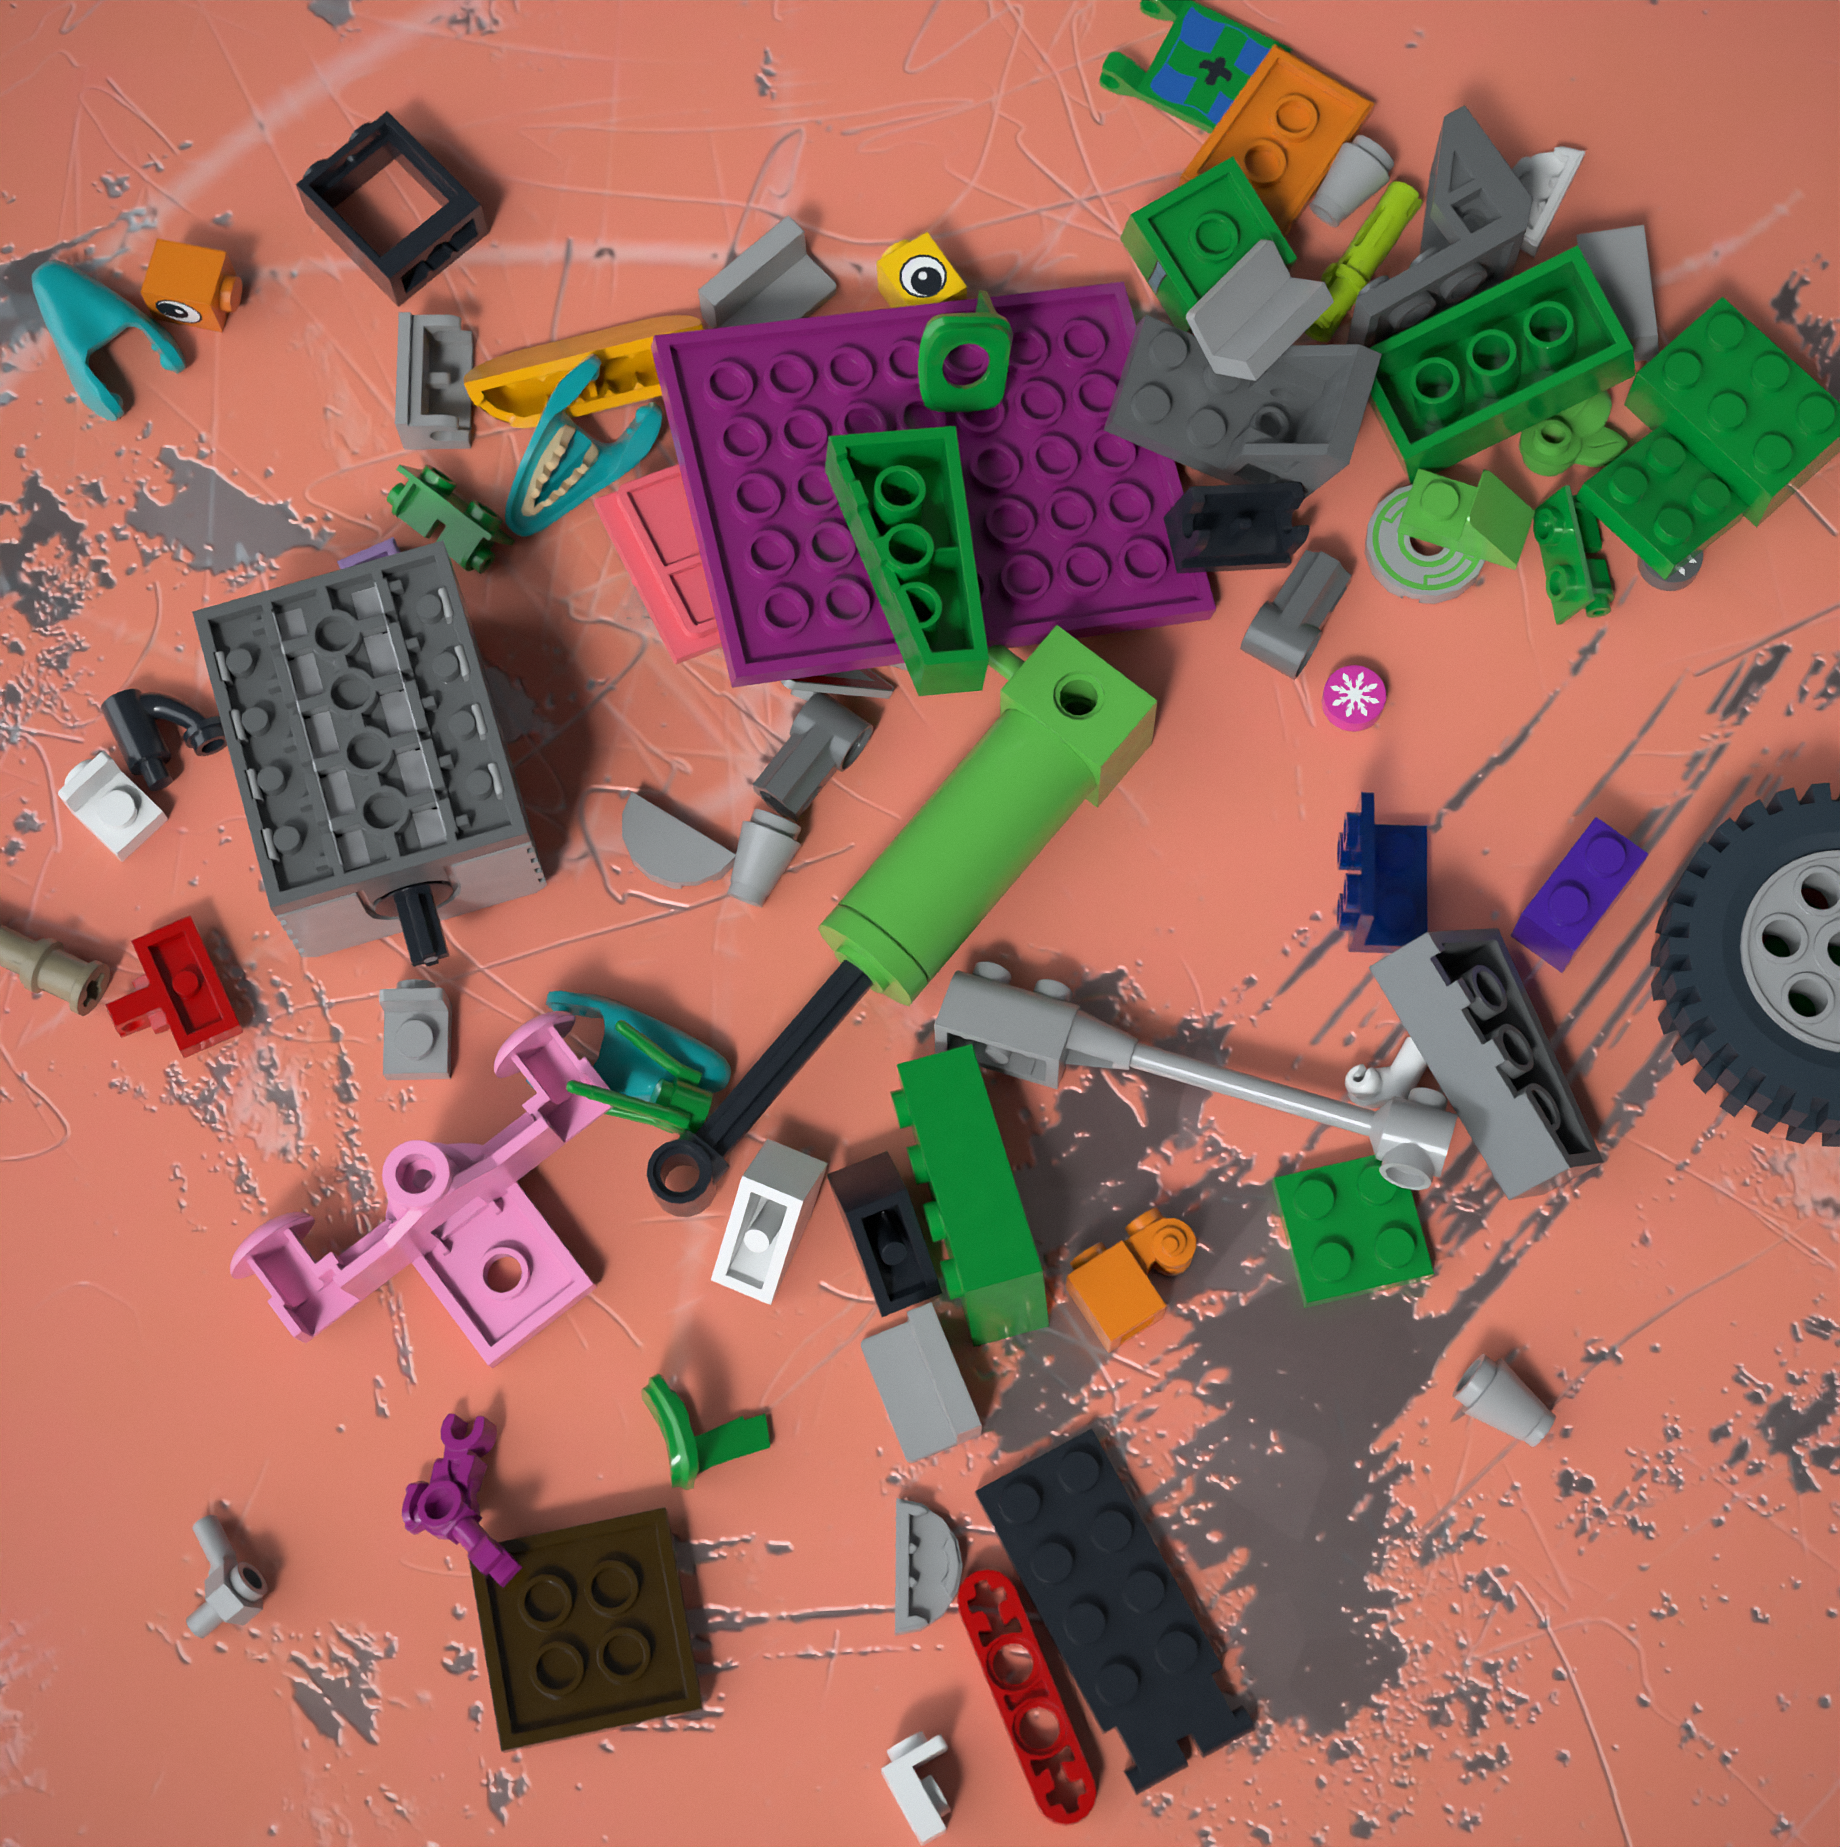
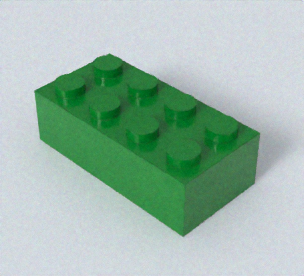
(1498, 364)

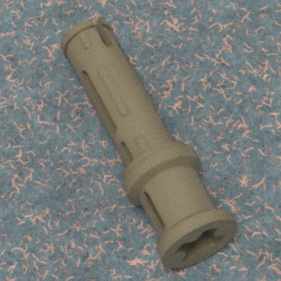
(48, 968)

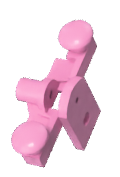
(453, 1217)

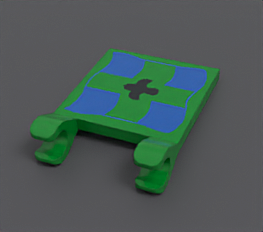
(1197, 66)

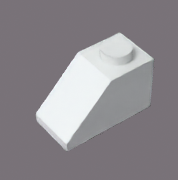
(768, 1220)

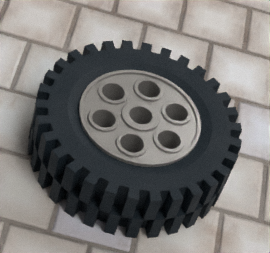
(1733, 993)

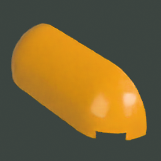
(521, 382)

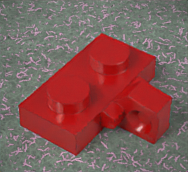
(176, 991)

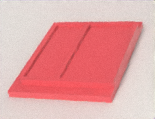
(661, 553)

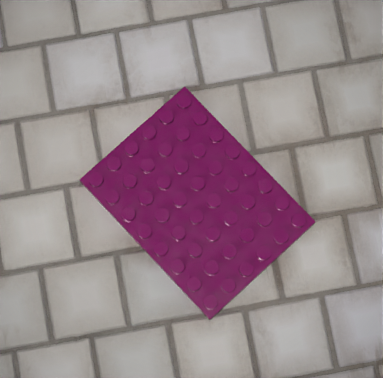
(1054, 503)

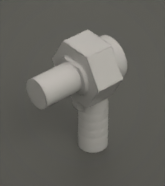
(231, 1588)

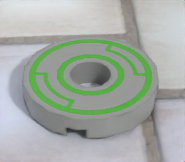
(1408, 572)

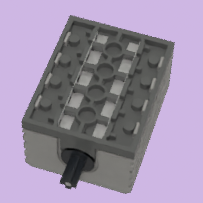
(369, 754)

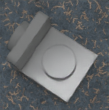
(416, 1031)

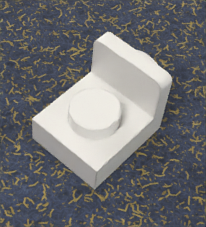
(111, 805)
(918, 1799)

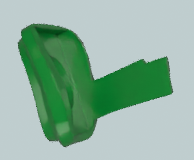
(954, 329)
(694, 1454)

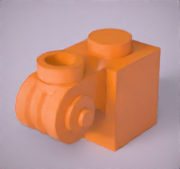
(1114, 1283)

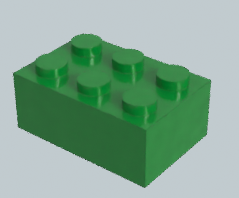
(1739, 408)

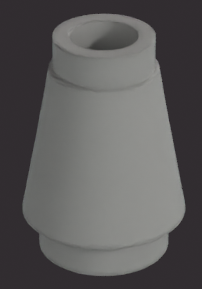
(1352, 179)
(762, 855)
(1502, 1400)

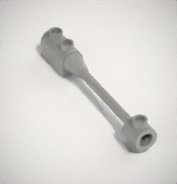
(1042, 1032)

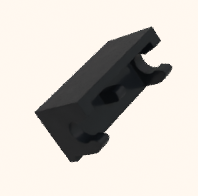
(1235, 527)

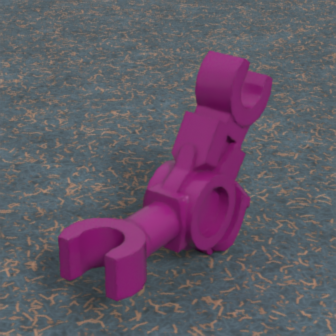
(449, 1502)

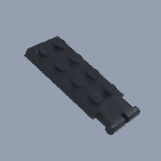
(1112, 1608)

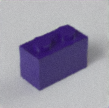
(1579, 894)

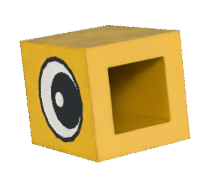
(918, 274)

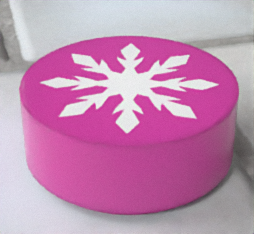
(1353, 698)

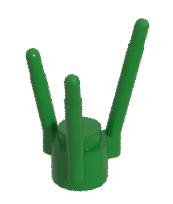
(672, 1105)

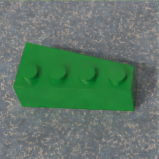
(915, 540)
(972, 1195)

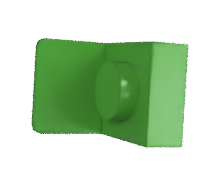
(1469, 519)

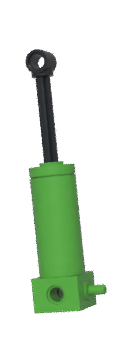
(1061, 738)

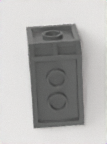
(1467, 241)
(1279, 429)

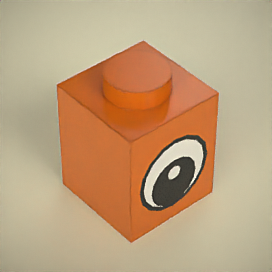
(191, 285)

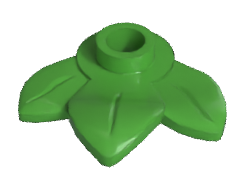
(1572, 438)

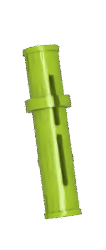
(1365, 255)

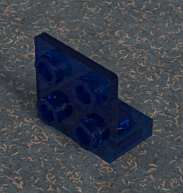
(1385, 881)

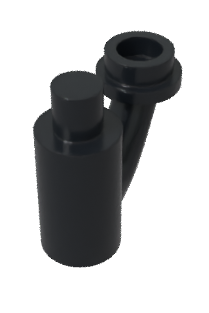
(133, 725)

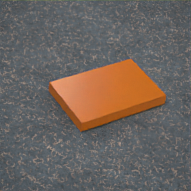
(1284, 133)

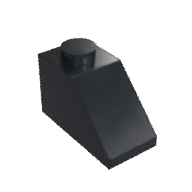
(885, 1233)

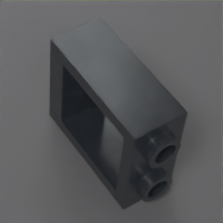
(428, 247)

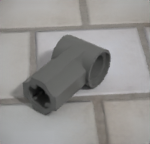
(1291, 625)
(821, 741)

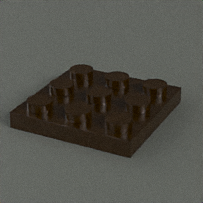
(588, 1632)

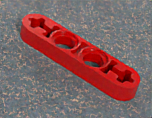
(1030, 1695)

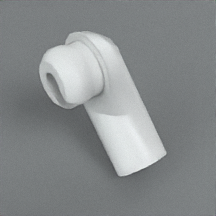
(1376, 1086)

